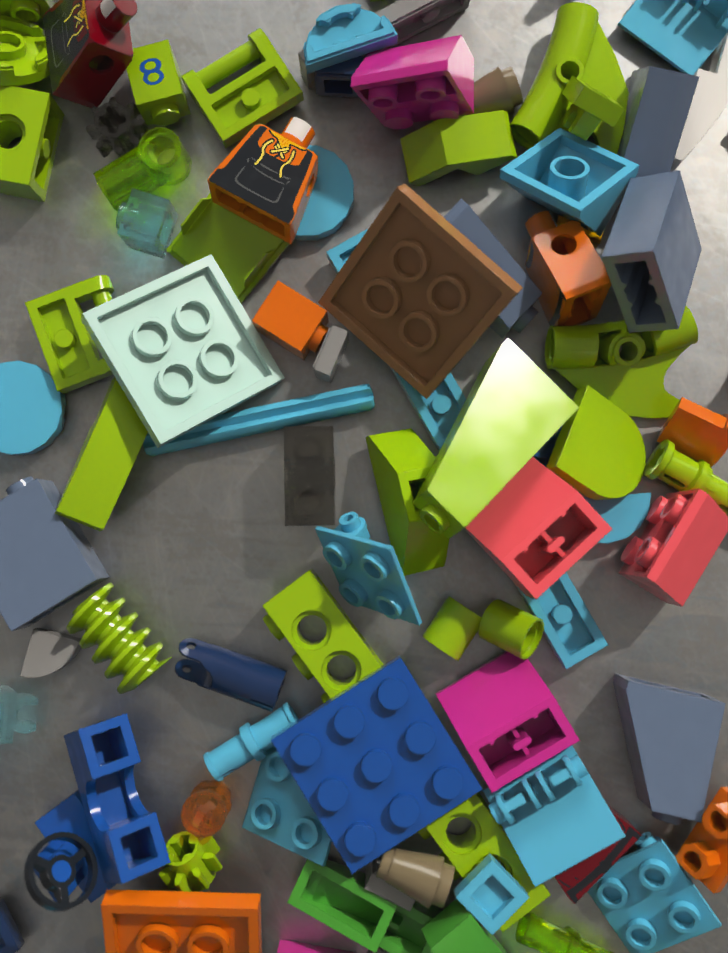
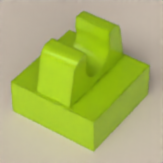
(588, 108)

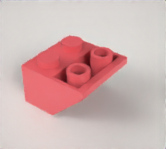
(537, 528)
(675, 545)

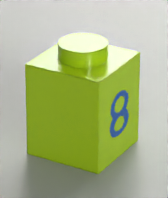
(157, 84)

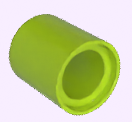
(453, 628)
(511, 629)

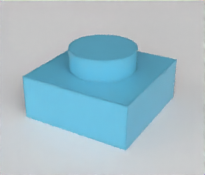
(490, 894)

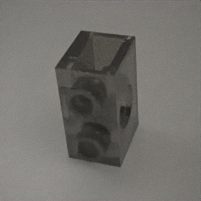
(309, 476)

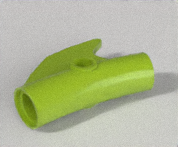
(579, 50)
(626, 379)

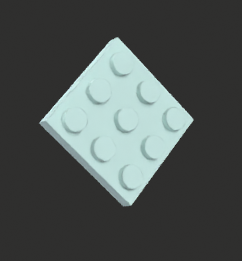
(182, 349)

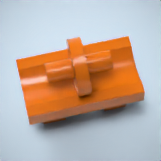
(706, 847)

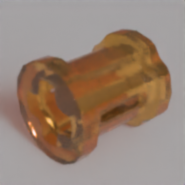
(206, 824)

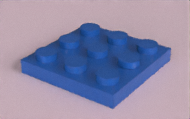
(375, 764)

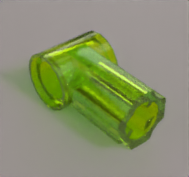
(140, 169)

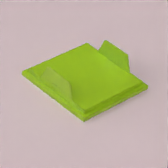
(237, 245)

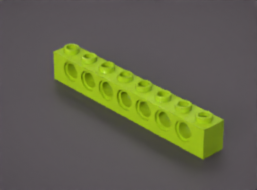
(311, 597)

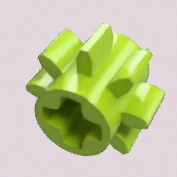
(192, 862)

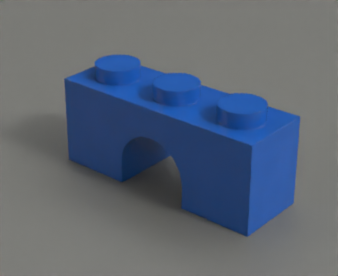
(121, 828)

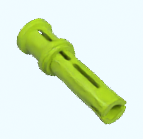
(685, 473)

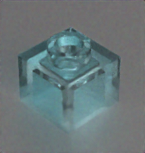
(146, 223)

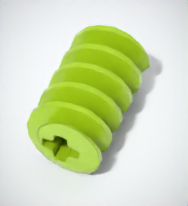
(115, 639)

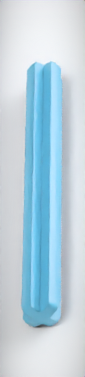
(271, 418)

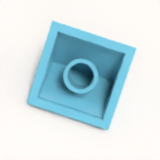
(572, 178)

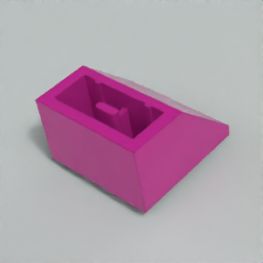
(417, 82)
(506, 718)

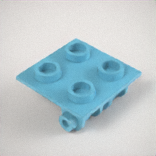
(678, 29)
(367, 569)
(283, 813)
(554, 816)
(652, 899)

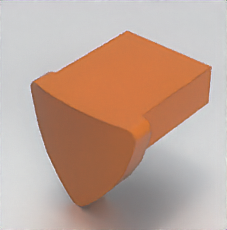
(696, 431)

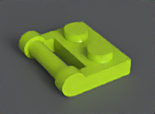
(249, 99)
(63, 337)

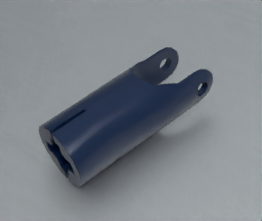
(231, 673)

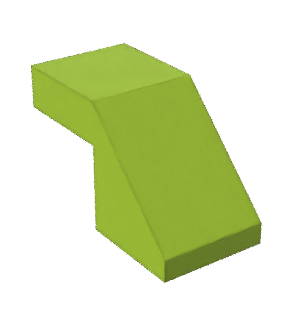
(466, 143)

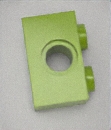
(38, 120)

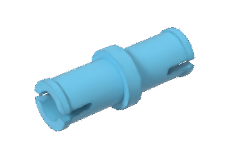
(249, 744)

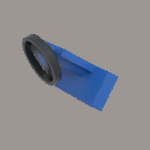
(66, 860)

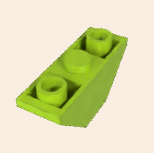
(399, 468)

